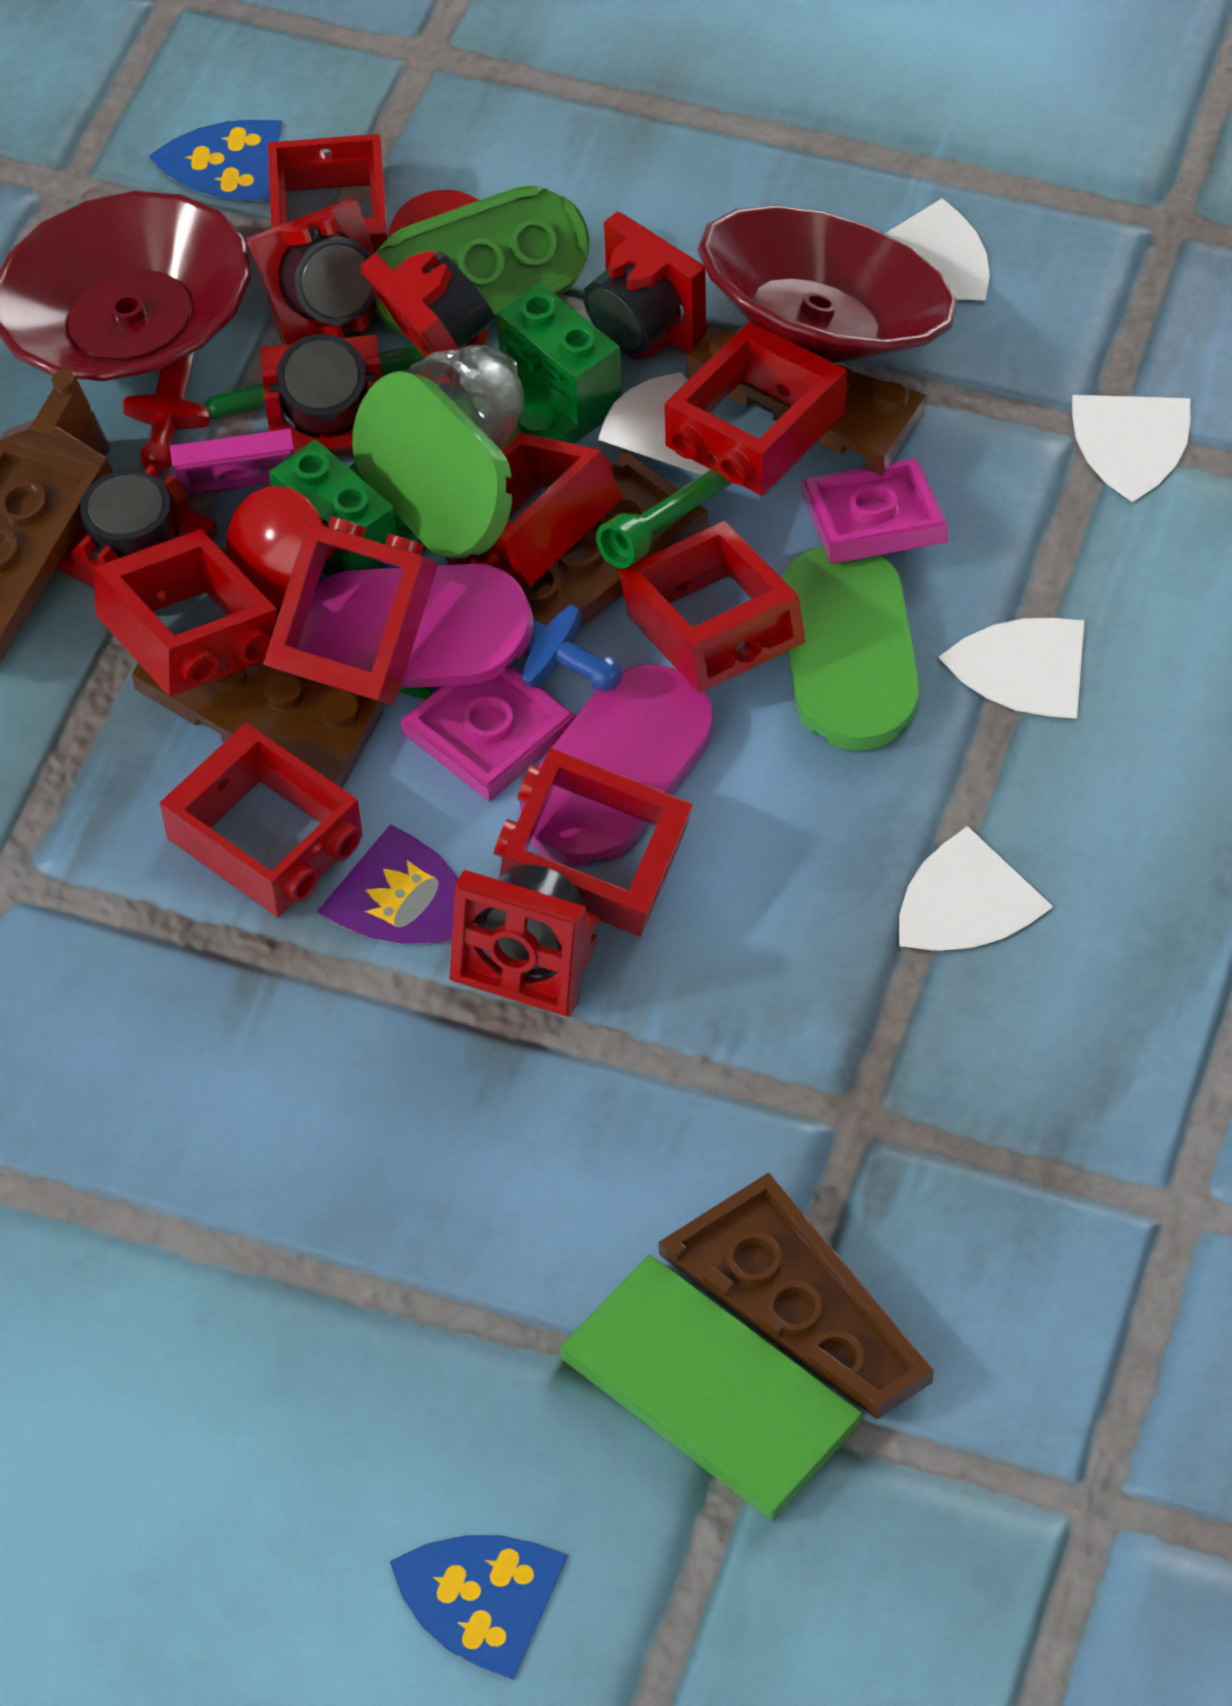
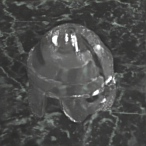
(481, 385)

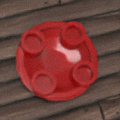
(268, 536)

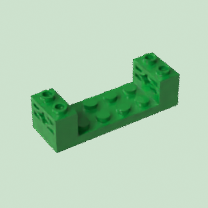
(568, 387)

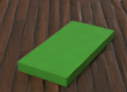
(711, 1386)

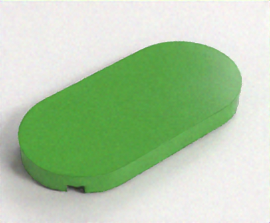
(500, 244)
(432, 465)
(858, 661)

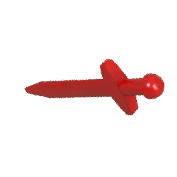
(166, 412)

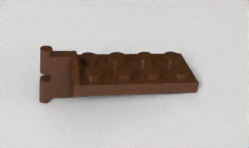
(42, 483)

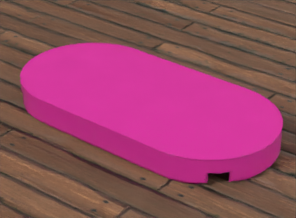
(465, 637)
(643, 730)

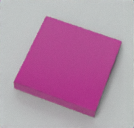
(230, 461)
(872, 513)
(488, 729)

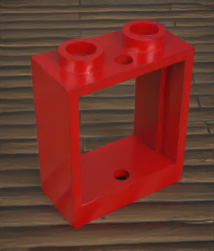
(349, 163)
(776, 367)
(576, 499)
(170, 573)
(401, 627)
(709, 651)
(224, 781)
(612, 903)

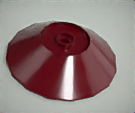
(826, 281)
(122, 285)

